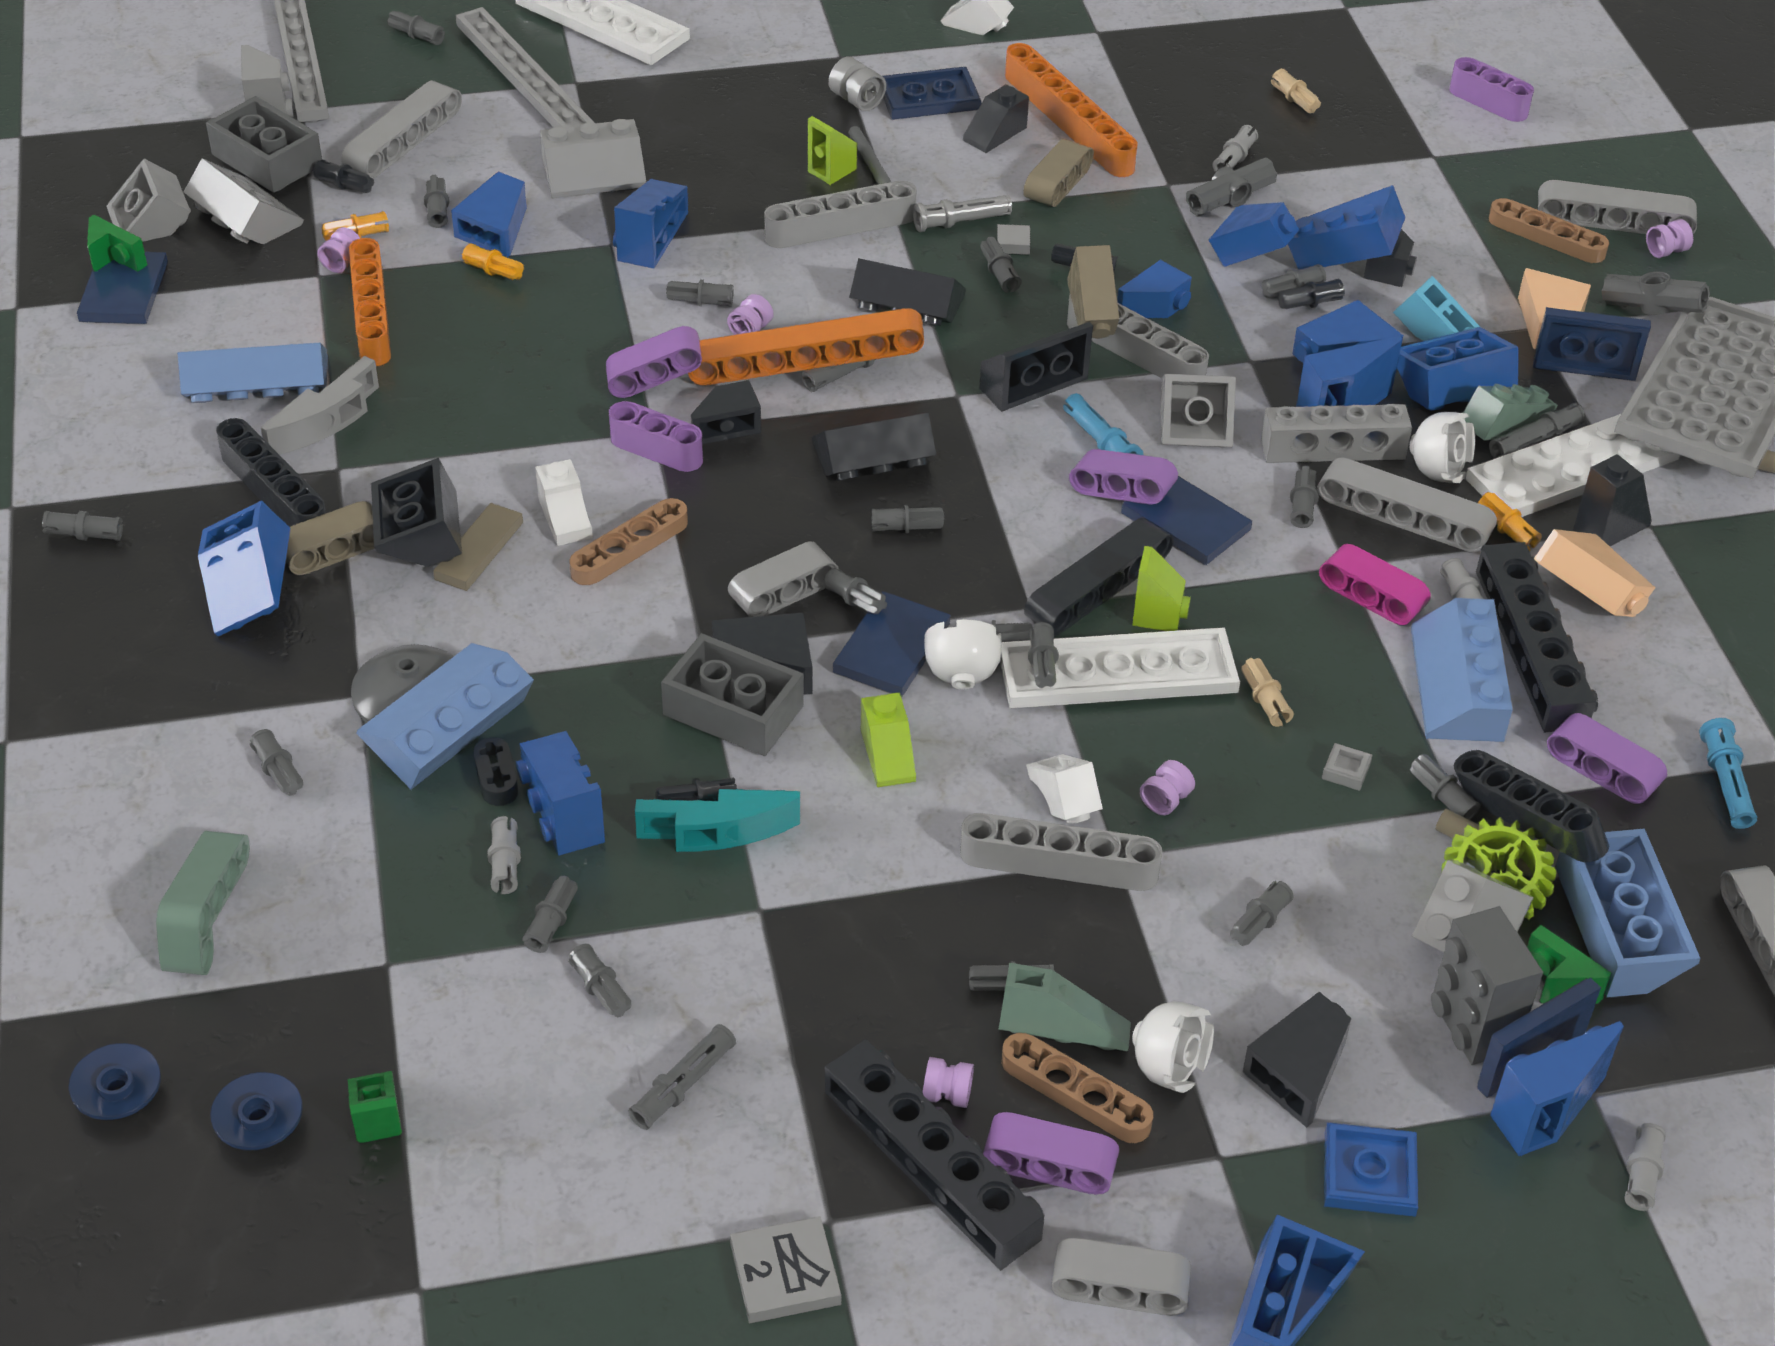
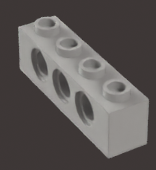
(1336, 432)

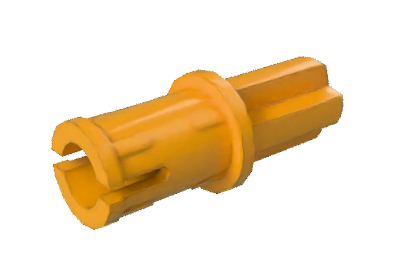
(361, 225)
(492, 262)
(1510, 521)

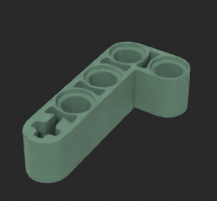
(197, 899)

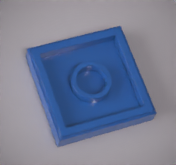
(1371, 1169)

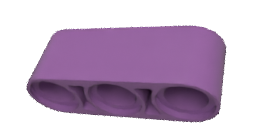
(1491, 89)
(653, 362)
(656, 436)
(1123, 476)
(1607, 758)
(1052, 1153)

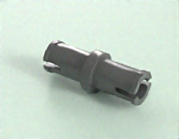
(82, 525)

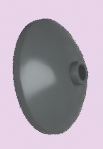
(392, 675)

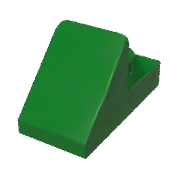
(111, 243)
(1563, 965)
(374, 1107)

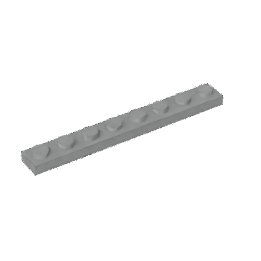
(301, 61)
(521, 69)

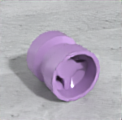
(1665, 239)
(336, 249)
(751, 316)
(1164, 790)
(950, 1082)

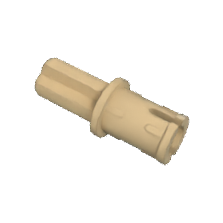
(1295, 90)
(1266, 691)

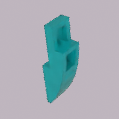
(730, 822)

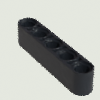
(267, 473)
(1096, 576)
(1518, 796)

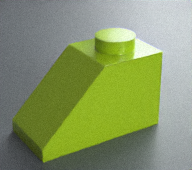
(829, 152)
(1159, 594)
(887, 739)

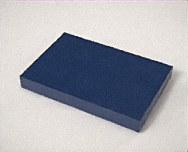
(930, 93)
(122, 293)
(1591, 344)
(1194, 519)
(889, 645)
(1555, 1020)

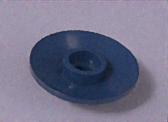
(111, 1068)
(255, 1097)

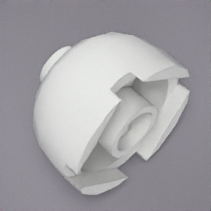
(1444, 446)
(963, 652)
(1173, 1043)

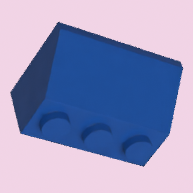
(1455, 365)

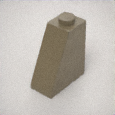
(1094, 289)

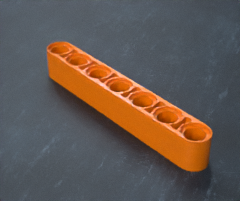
(1071, 109)
(809, 346)

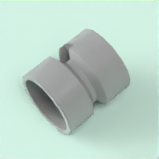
(857, 83)

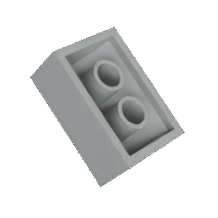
(592, 158)
(239, 204)

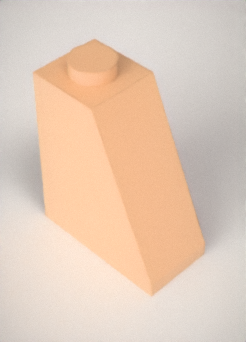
(1547, 290)
(1595, 571)

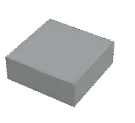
(1014, 238)
(1347, 766)

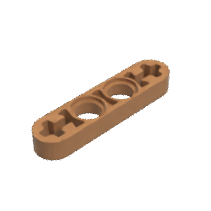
(1579, 241)
(593, 561)
(1081, 1082)

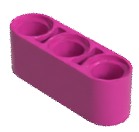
(1375, 584)

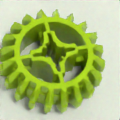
(1500, 849)

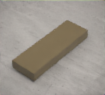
(479, 546)

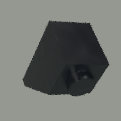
(998, 118)
(1394, 267)
(728, 413)

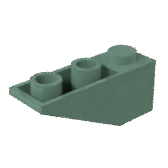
(1504, 409)
(1052, 1007)

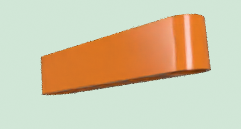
(369, 300)

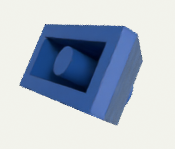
(1156, 291)

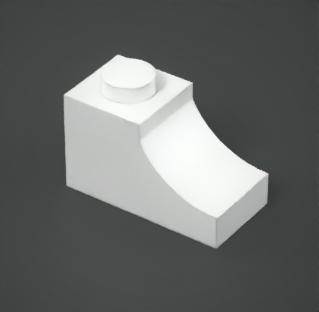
(563, 502)
(1067, 786)

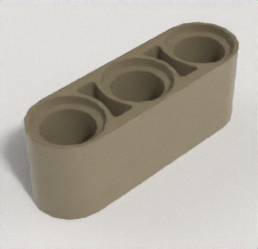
(1058, 172)
(330, 538)

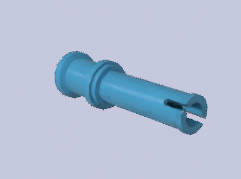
(1094, 424)
(1726, 759)

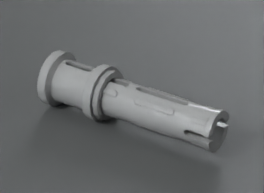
(947, 213)

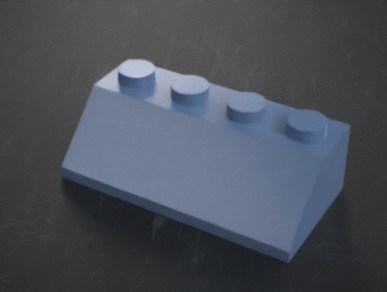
(252, 370)
(1462, 672)
(446, 712)
(1628, 915)

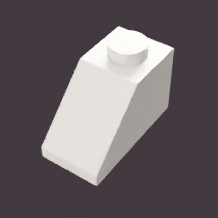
(978, 15)

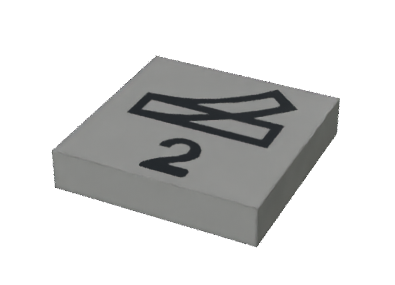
(785, 1269)

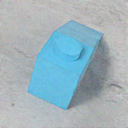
(1433, 312)

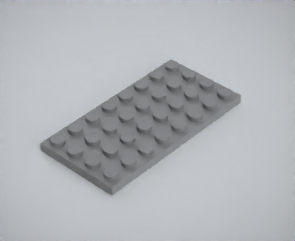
(1710, 390)

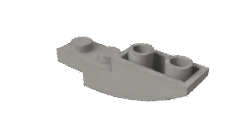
(322, 414)

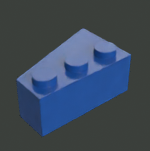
(649, 222)
(1349, 231)
(561, 793)
(1291, 1283)

